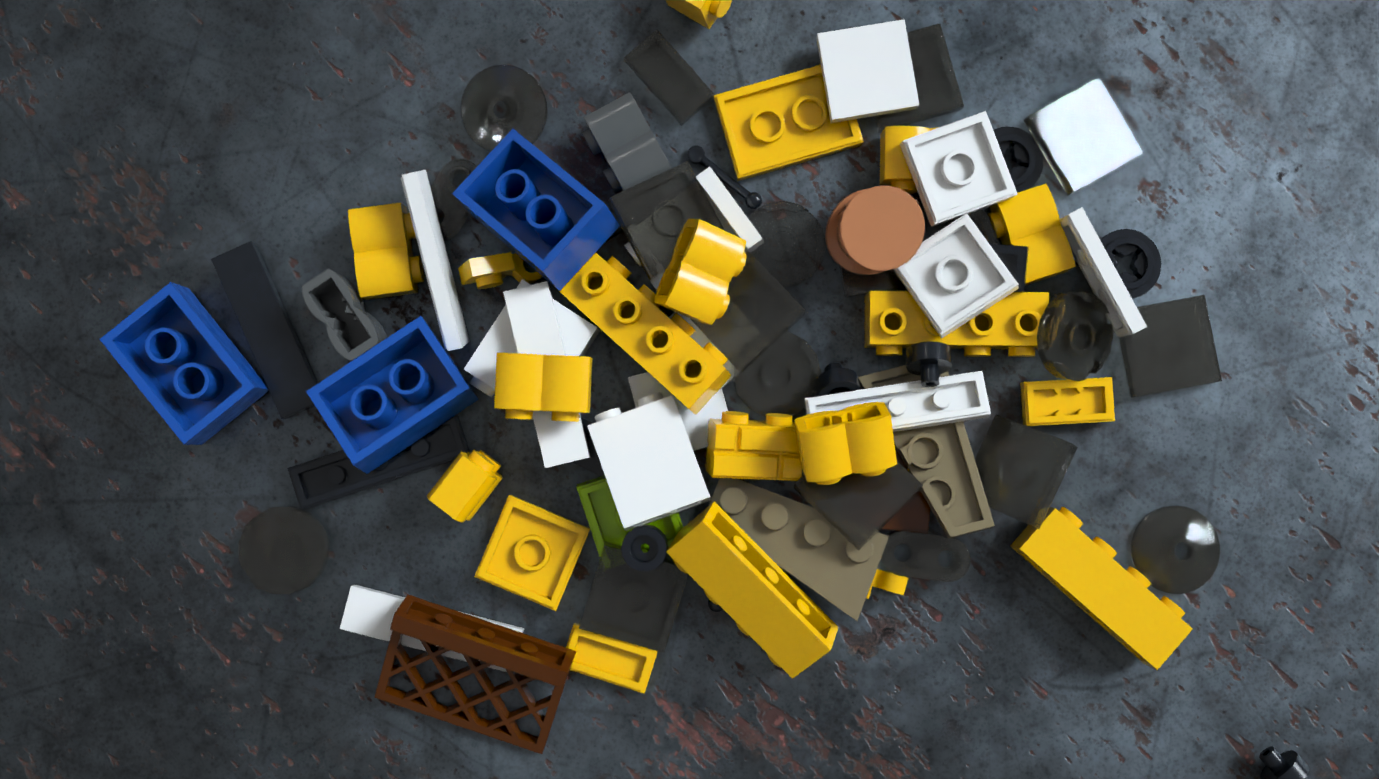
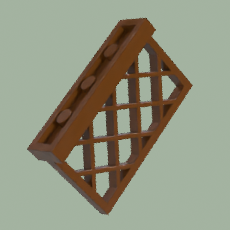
(476, 641)

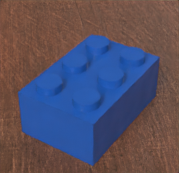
(536, 209)
(184, 364)
(392, 395)

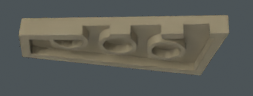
(943, 463)
(803, 543)

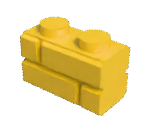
(753, 447)

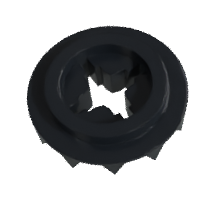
(1024, 152)
(1145, 264)

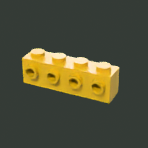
(897, 322)
(646, 333)
(1103, 588)
(753, 590)

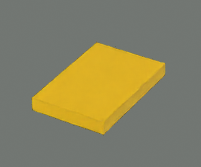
(781, 123)

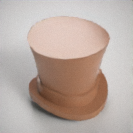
(875, 230)

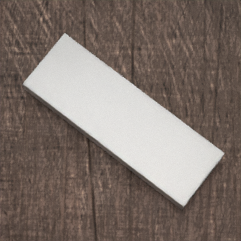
(1101, 274)

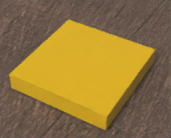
(532, 552)

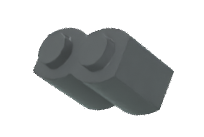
(625, 143)
(338, 304)

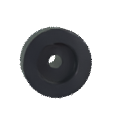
(928, 361)
(836, 380)
(637, 555)
(1283, 766)

